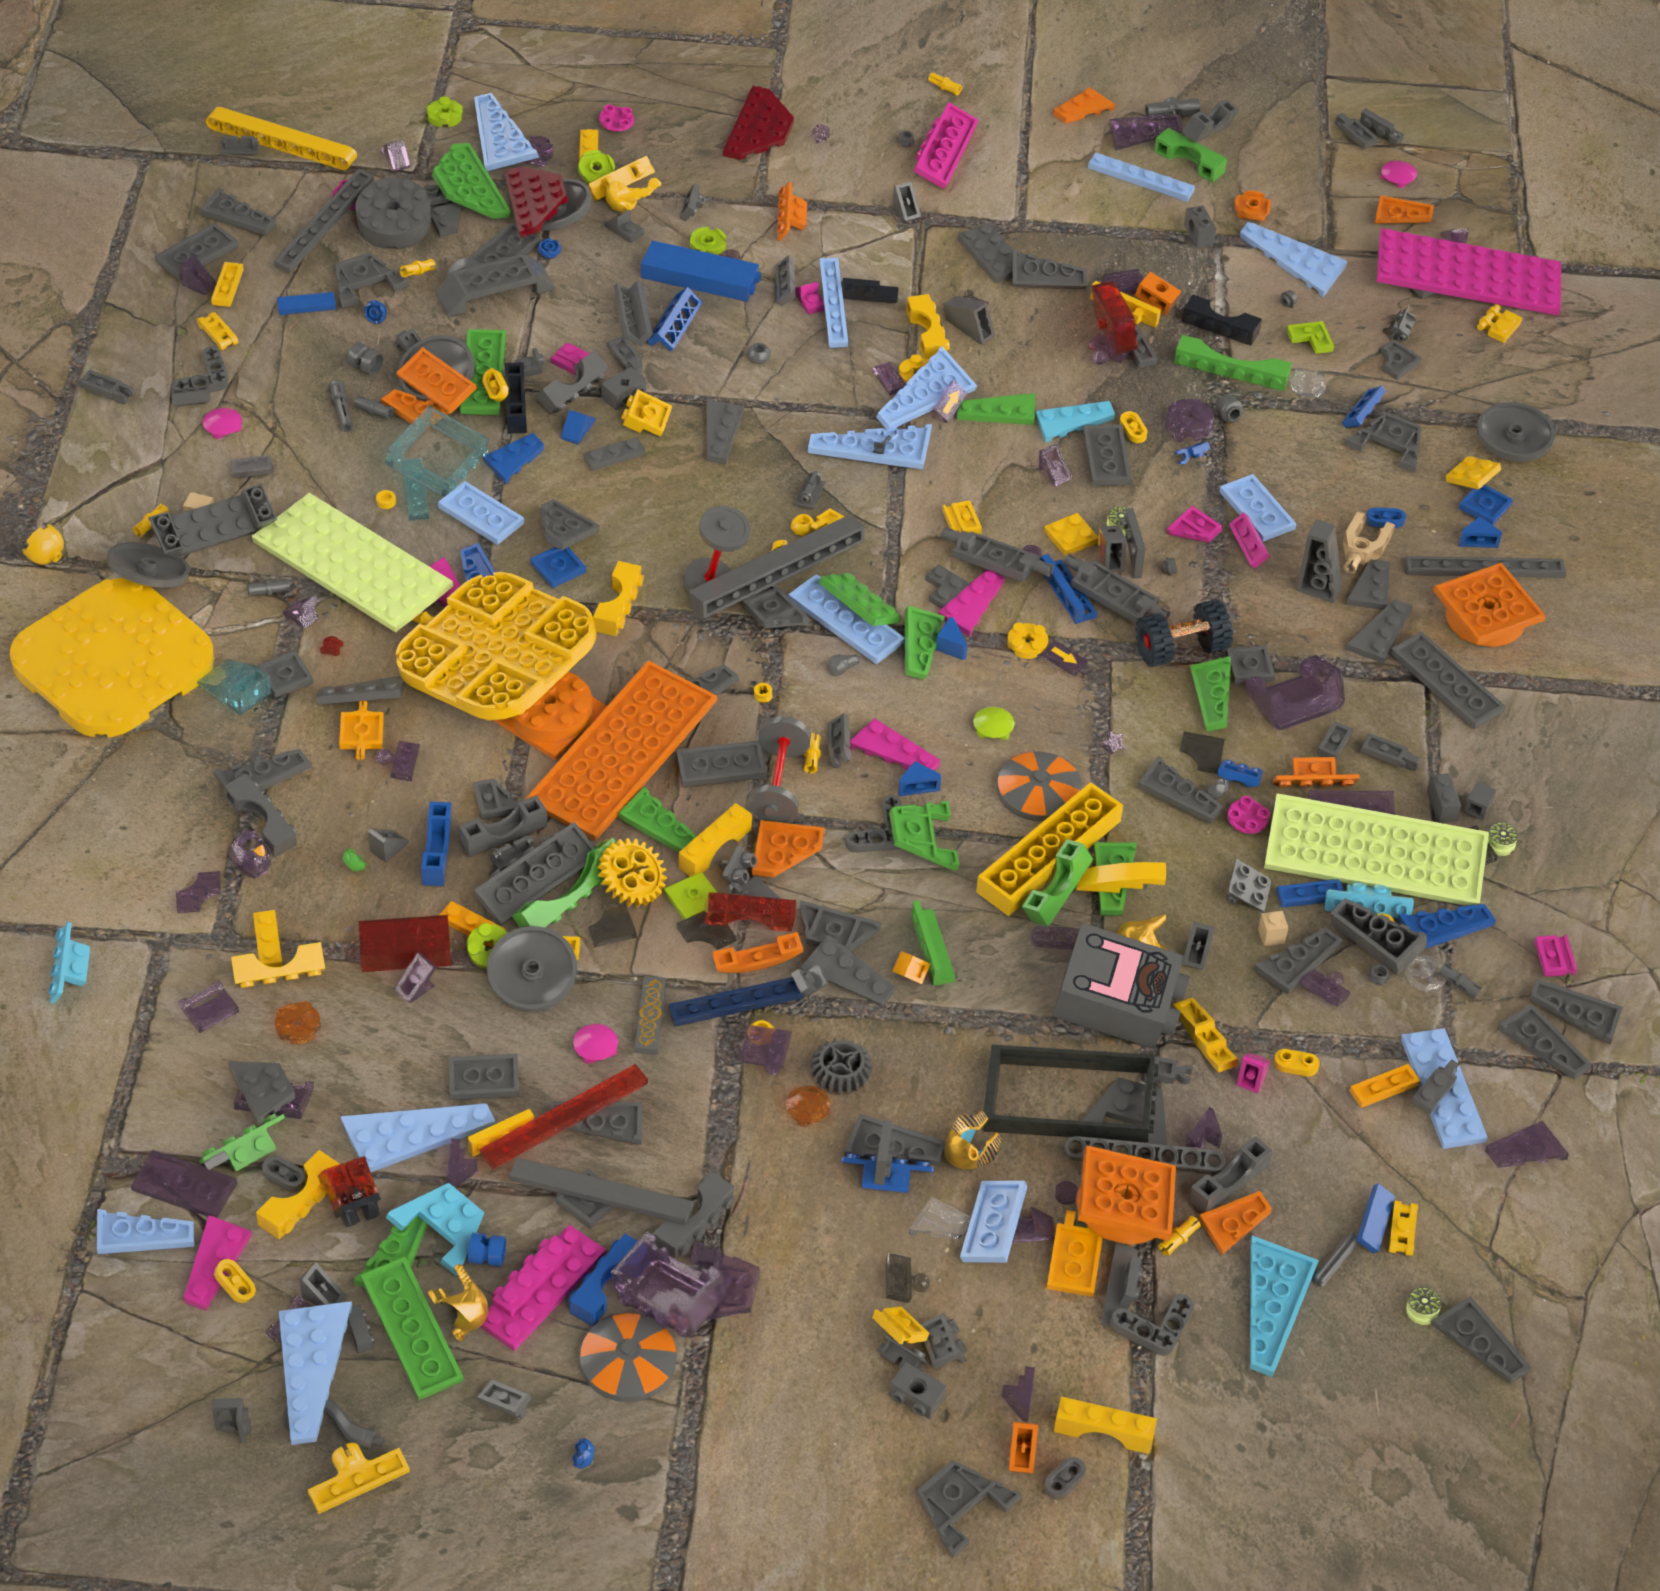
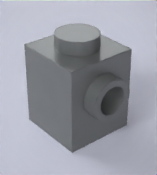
(1480, 796)

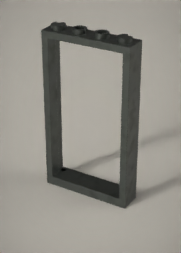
(1076, 1060)

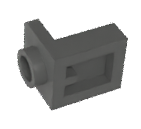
(407, 339)
(532, 364)
(810, 980)

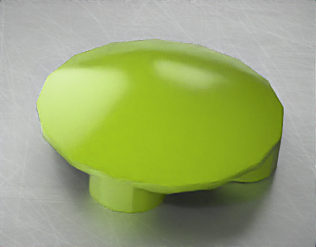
(993, 723)

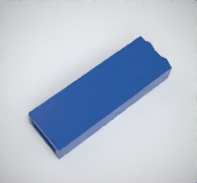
(700, 271)

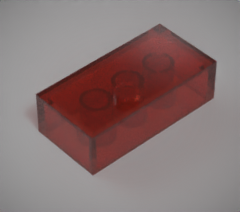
(1114, 317)
(396, 941)

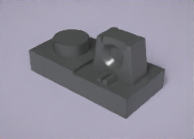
(692, 201)
(505, 1399)

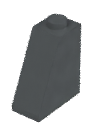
(970, 317)

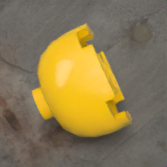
(44, 546)

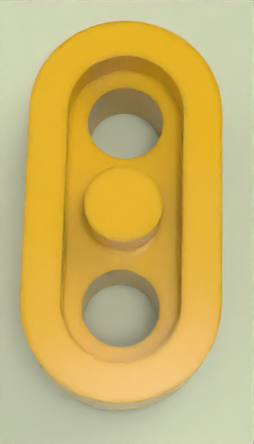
(495, 385)
(1133, 427)
(1296, 1062)
(236, 1281)

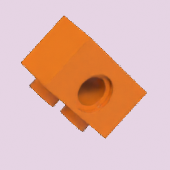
(1157, 293)

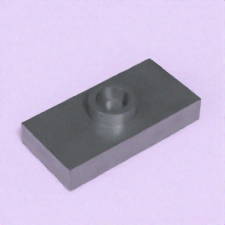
(252, 466)

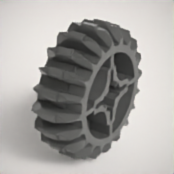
(839, 1072)

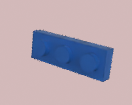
(1363, 407)

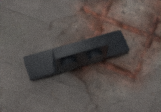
(868, 290)

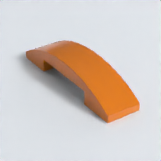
(758, 957)

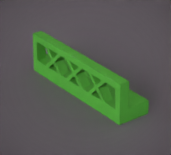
(932, 944)

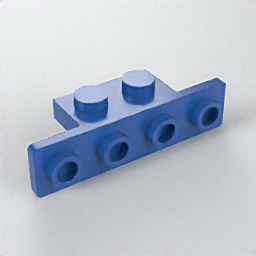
(899, 1173)

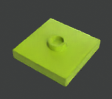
(689, 895)

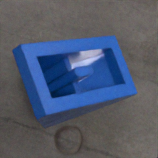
(576, 426)
(1480, 534)
(951, 640)
(919, 780)

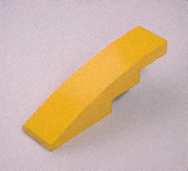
(1122, 875)
(1205, 1035)

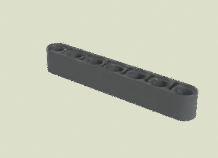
(1154, 1150)

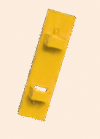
(624, 175)
(1141, 311)

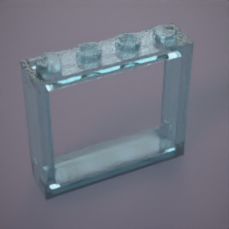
(448, 426)

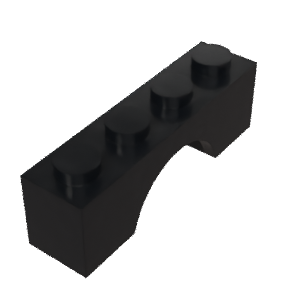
(1239, 328)
(516, 398)

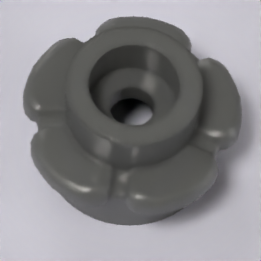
(905, 138)
(1288, 298)
(1170, 566)
(1379, 974)

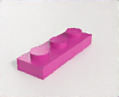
(1249, 540)

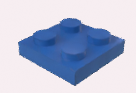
(1486, 503)
(558, 566)

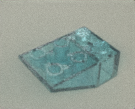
(237, 685)

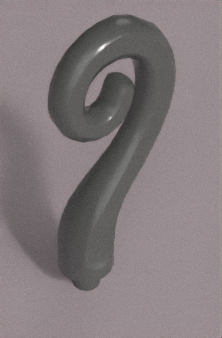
(354, 1434)

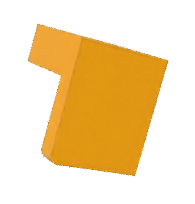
(911, 967)

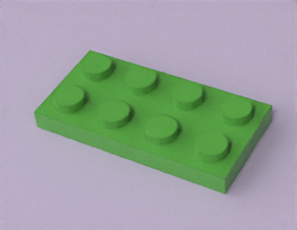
(860, 599)

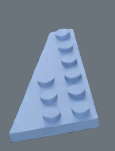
(499, 135)
(1297, 258)
(924, 390)
(905, 449)
(405, 1134)
(310, 1357)

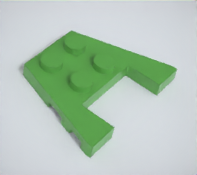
(914, 832)

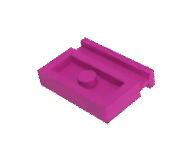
(568, 357)
(1555, 955)

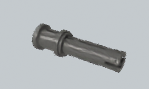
(339, 400)

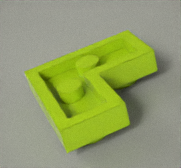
(1313, 332)

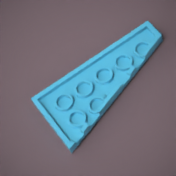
(1276, 1294)

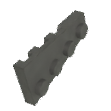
(1381, 633)
(1543, 1039)
(908, 1143)
(1479, 1336)

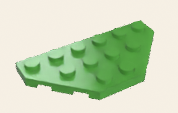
(468, 183)

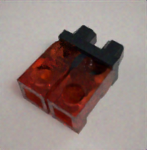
(351, 1190)

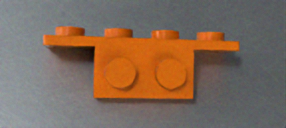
(791, 211)
(1315, 771)

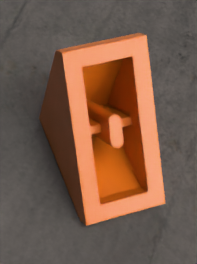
(1023, 1447)

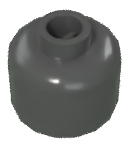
(1229, 408)

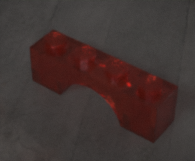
(726, 908)

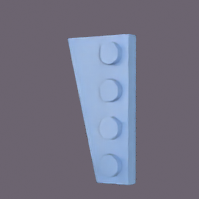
(129, 1233)

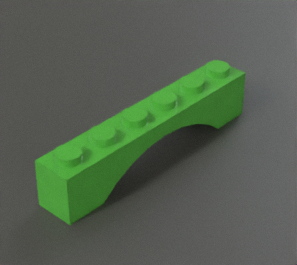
(1267, 373)
(546, 912)

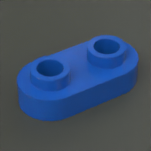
(1380, 516)

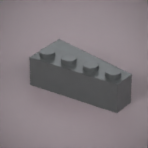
(1320, 563)
(1377, 935)

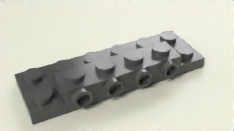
(535, 873)

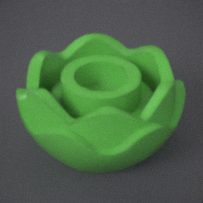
(353, 860)

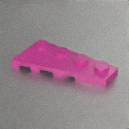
(973, 601)
(890, 745)
(219, 1242)

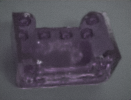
(667, 1288)

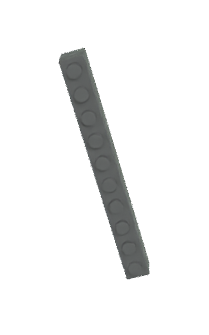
(776, 566)

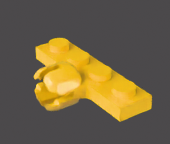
(356, 1476)

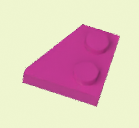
(1195, 525)

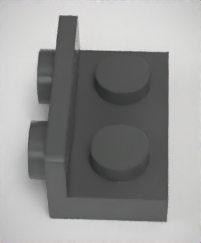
(943, 1341)
(231, 1416)

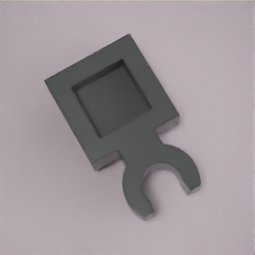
(1169, 1071)

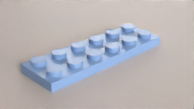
(828, 610)
(1456, 1115)

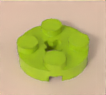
(444, 112)
(592, 158)
(715, 240)
(480, 935)

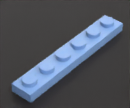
(1141, 177)
(833, 302)

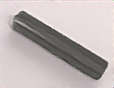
(1336, 1259)

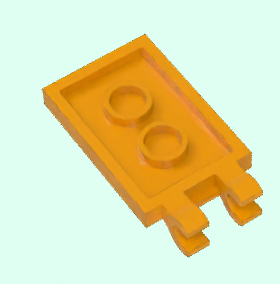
(1074, 1258)

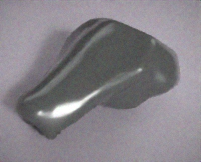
(840, 663)

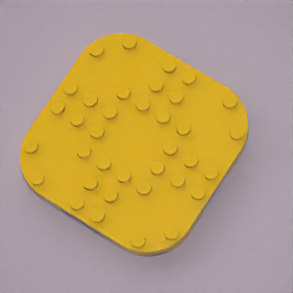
(496, 646)
(111, 656)

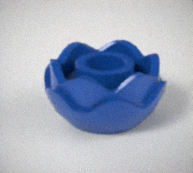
(549, 248)
(370, 312)
(584, 1453)

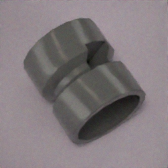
(364, 358)

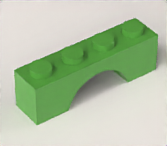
(1174, 145)
(1071, 865)

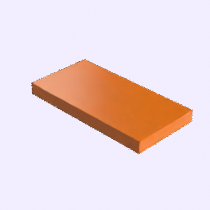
(436, 380)

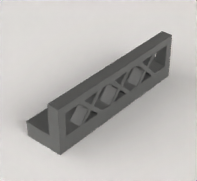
(636, 312)

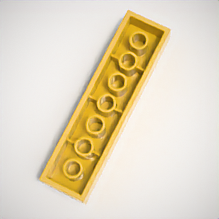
(1033, 859)

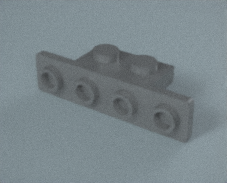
(1122, 1282)

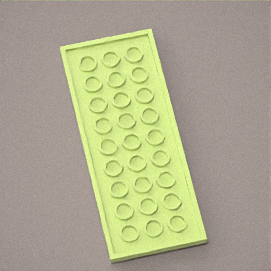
(352, 562)
(1377, 849)

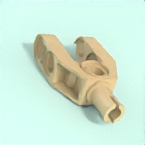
(1359, 549)

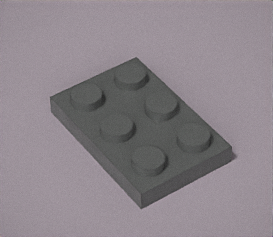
(483, 1076)

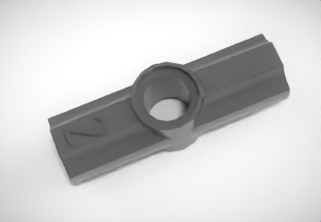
(1173, 106)

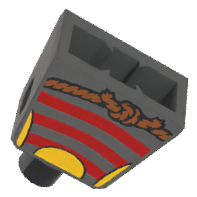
(1112, 541)

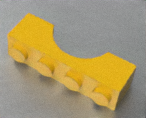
(922, 312)
(611, 615)
(699, 852)
(249, 969)
(281, 1214)
(1080, 1417)

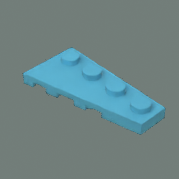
(1066, 419)

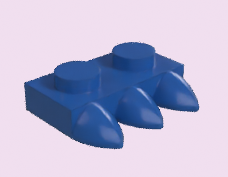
(1241, 773)

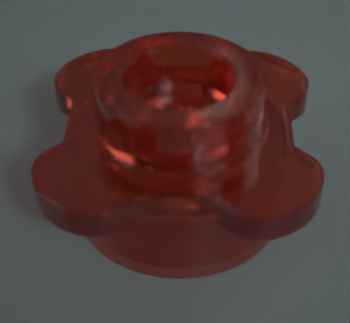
(331, 646)

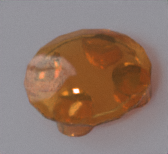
(808, 1105)

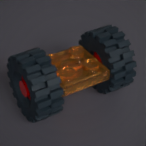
(1210, 624)

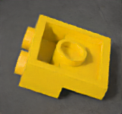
(646, 413)

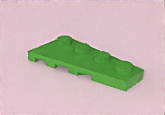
(1002, 409)
(920, 640)
(1212, 689)
(654, 820)
(1113, 853)
(396, 1246)

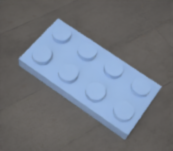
(1264, 511)
(481, 512)
(993, 1221)

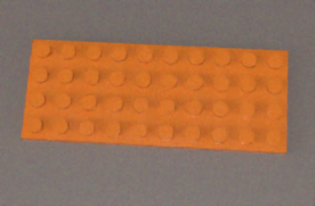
(622, 749)

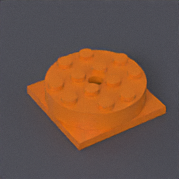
(1488, 606)
(556, 717)
(1126, 1196)

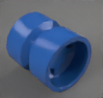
(487, 1249)

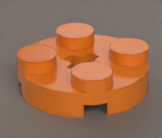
(1258, 211)

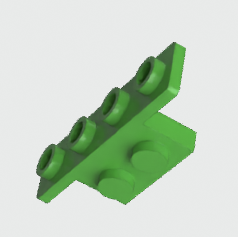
(249, 1147)

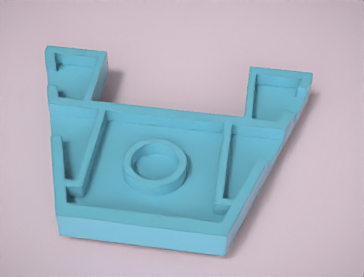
(446, 1213)

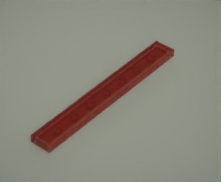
(563, 1116)

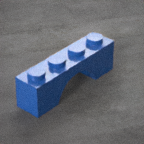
(437, 847)
(589, 1301)

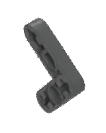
(211, 377)
(883, 833)
(1162, 1333)

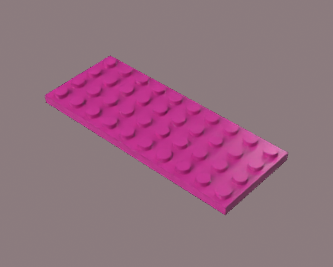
(1469, 271)

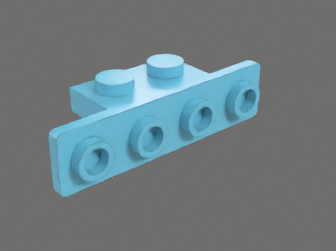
(1375, 898)
(69, 964)

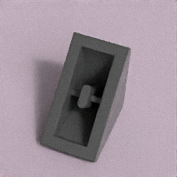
(905, 201)
(385, 843)
(1198, 945)
(319, 1287)

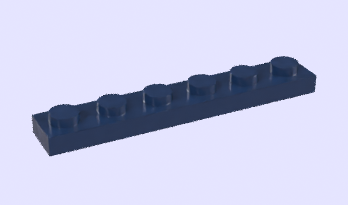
(734, 1001)

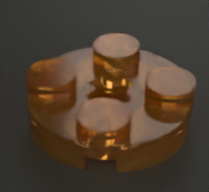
(297, 1012)

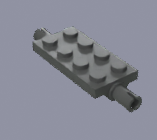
(995, 555)
(1113, 590)

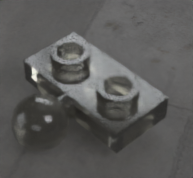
(899, 1279)

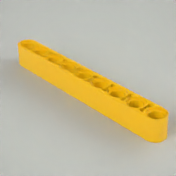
(282, 138)

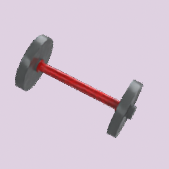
(724, 531)
(783, 738)

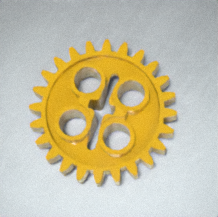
(640, 890)

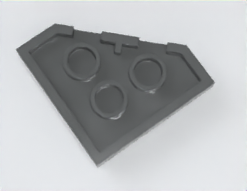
(565, 526)

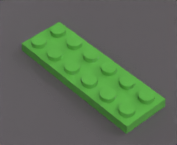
(488, 353)
(412, 1328)

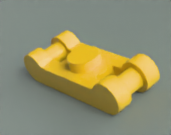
(216, 330)
(1403, 1228)

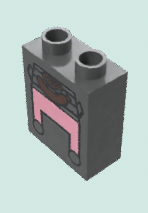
(1121, 987)

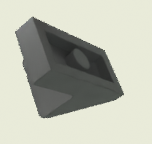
(624, 227)

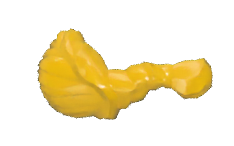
(622, 198)

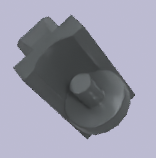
(735, 868)

